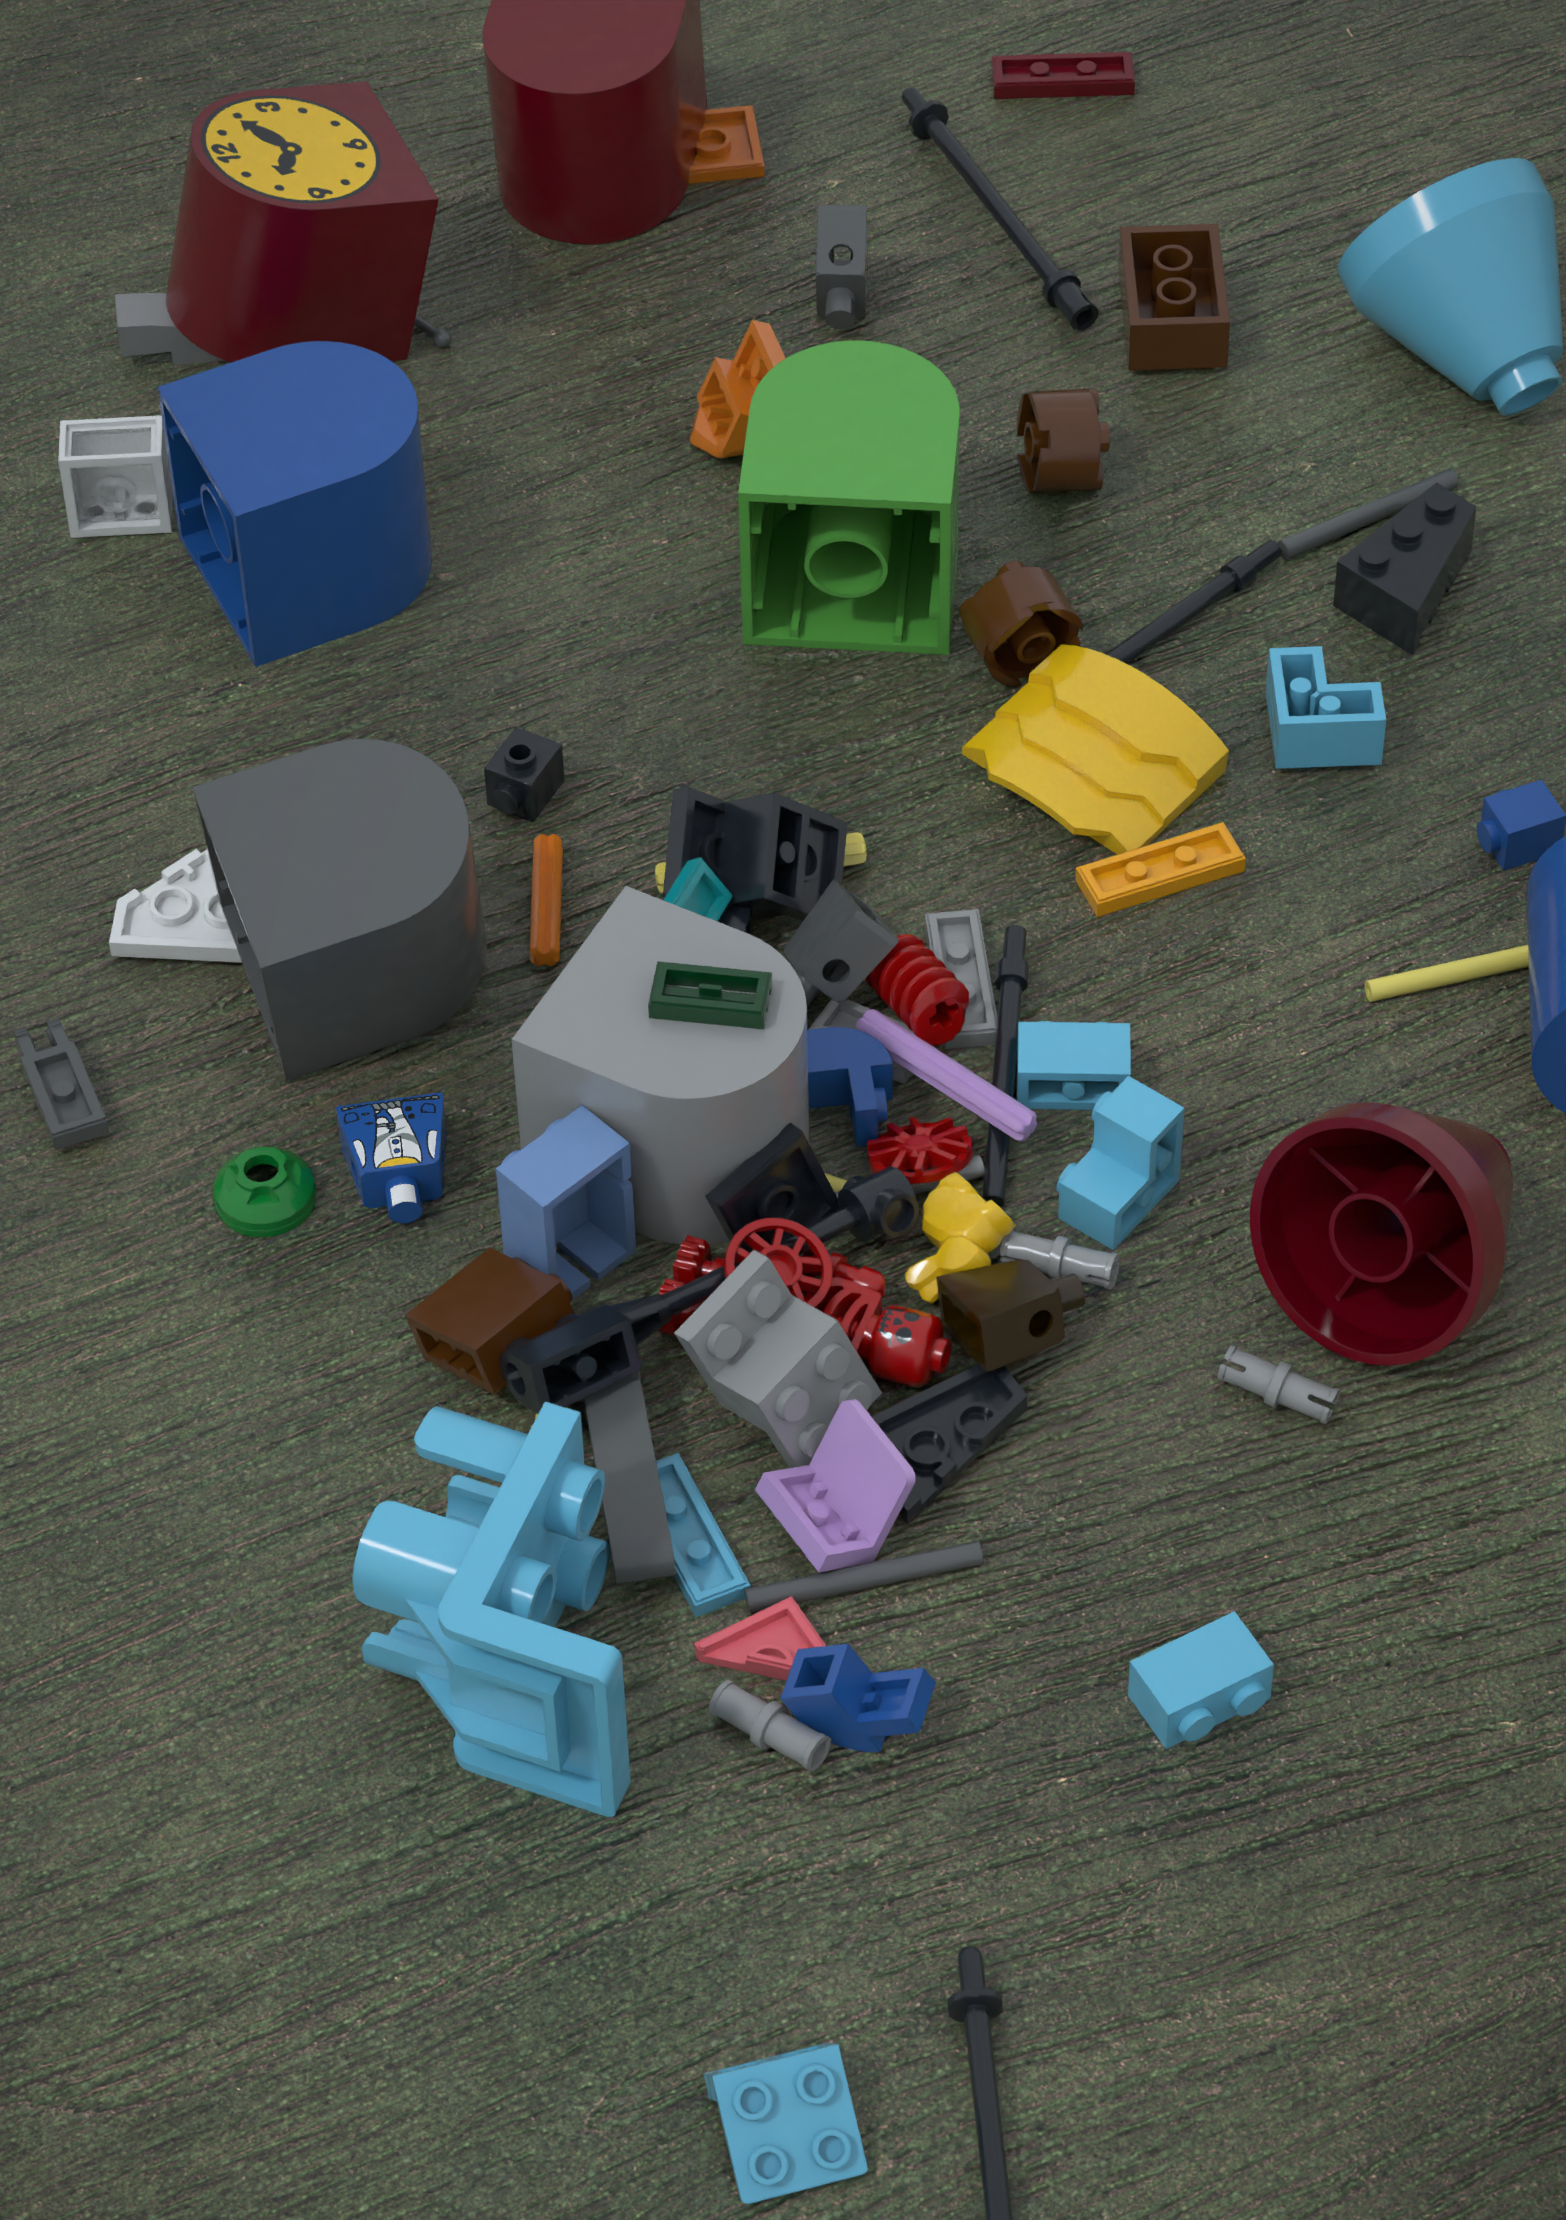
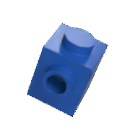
(1520, 824)

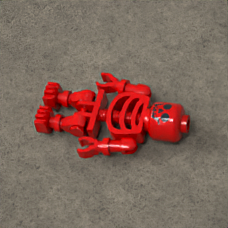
(897, 1342)

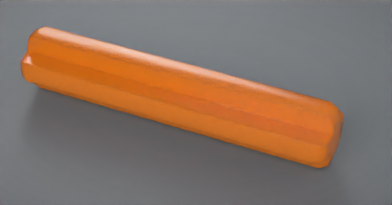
(546, 900)

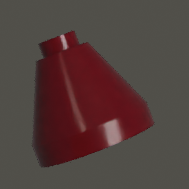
(1383, 1229)

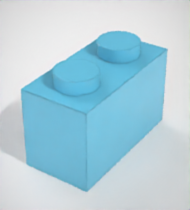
(1070, 1063)
(1200, 1680)

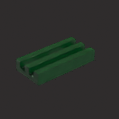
(709, 1002)

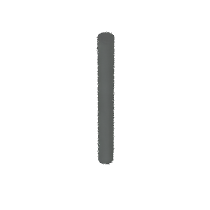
(1362, 515)
(865, 1575)

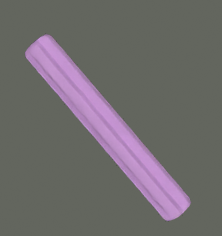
(950, 1076)

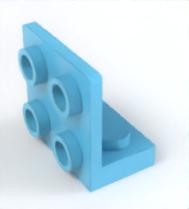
(788, 2122)

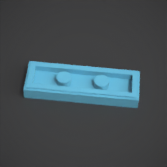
(702, 1556)

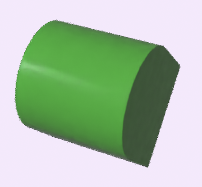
(851, 502)

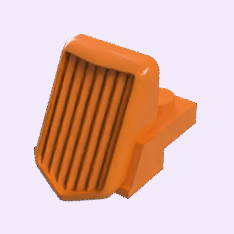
(728, 392)

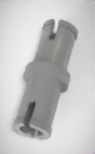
(1062, 1258)
(1278, 1384)
(769, 1725)

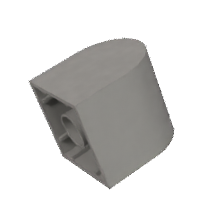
(678, 1091)

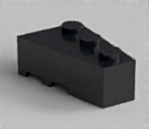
(1407, 567)

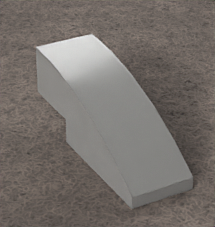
(148, 329)

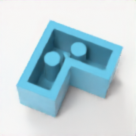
(1318, 720)
(1128, 1165)

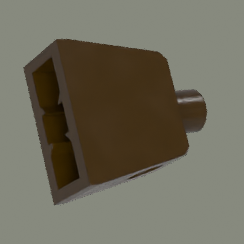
(1006, 1310)

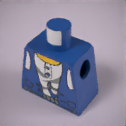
(396, 1152)

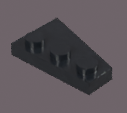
(950, 1427)

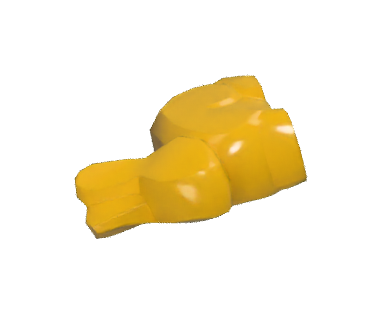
(963, 1231)

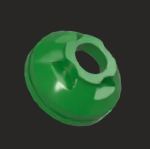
(266, 1206)

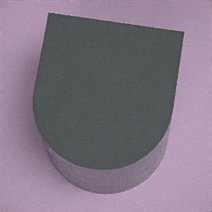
(347, 896)

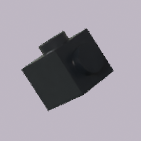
(524, 774)

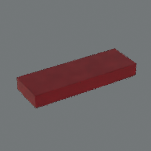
(1063, 75)

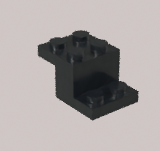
(760, 847)

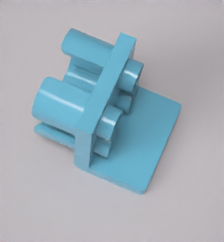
(487, 1597)

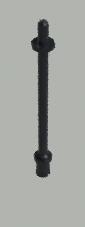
(1061, 287)
(975, 2008)

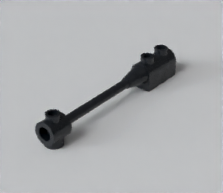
(601, 1345)

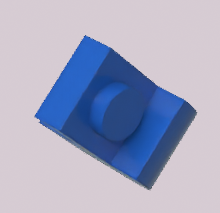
(850, 1071)
(850, 1704)

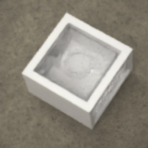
(115, 476)

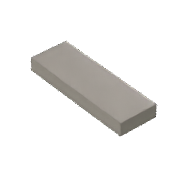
(960, 945)

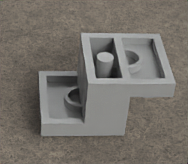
(775, 1358)

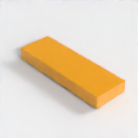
(1160, 869)

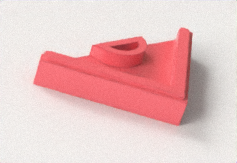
(761, 1642)

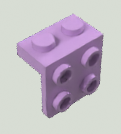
(845, 1496)

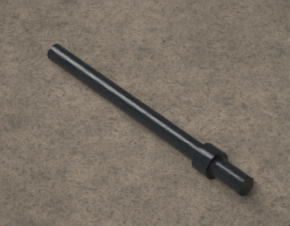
(1233, 576)
(1011, 981)

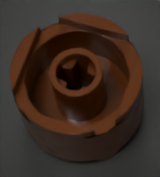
(1061, 440)
(1019, 621)

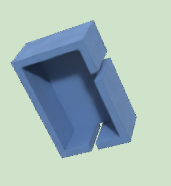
(571, 1195)

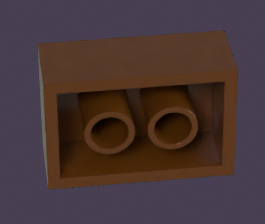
(1173, 297)

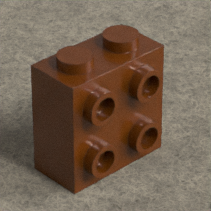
(483, 1311)

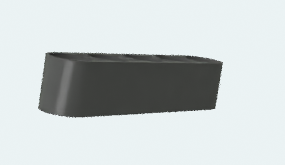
(632, 1490)

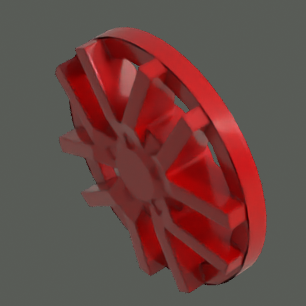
(922, 1148)
(783, 1258)

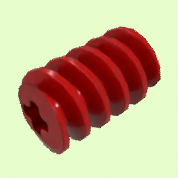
(921, 991)

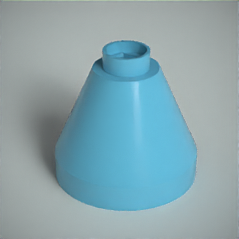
(1469, 281)

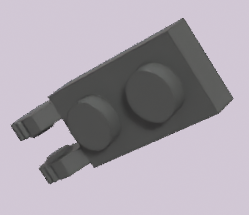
(61, 1087)

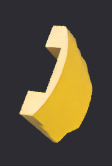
(1100, 748)

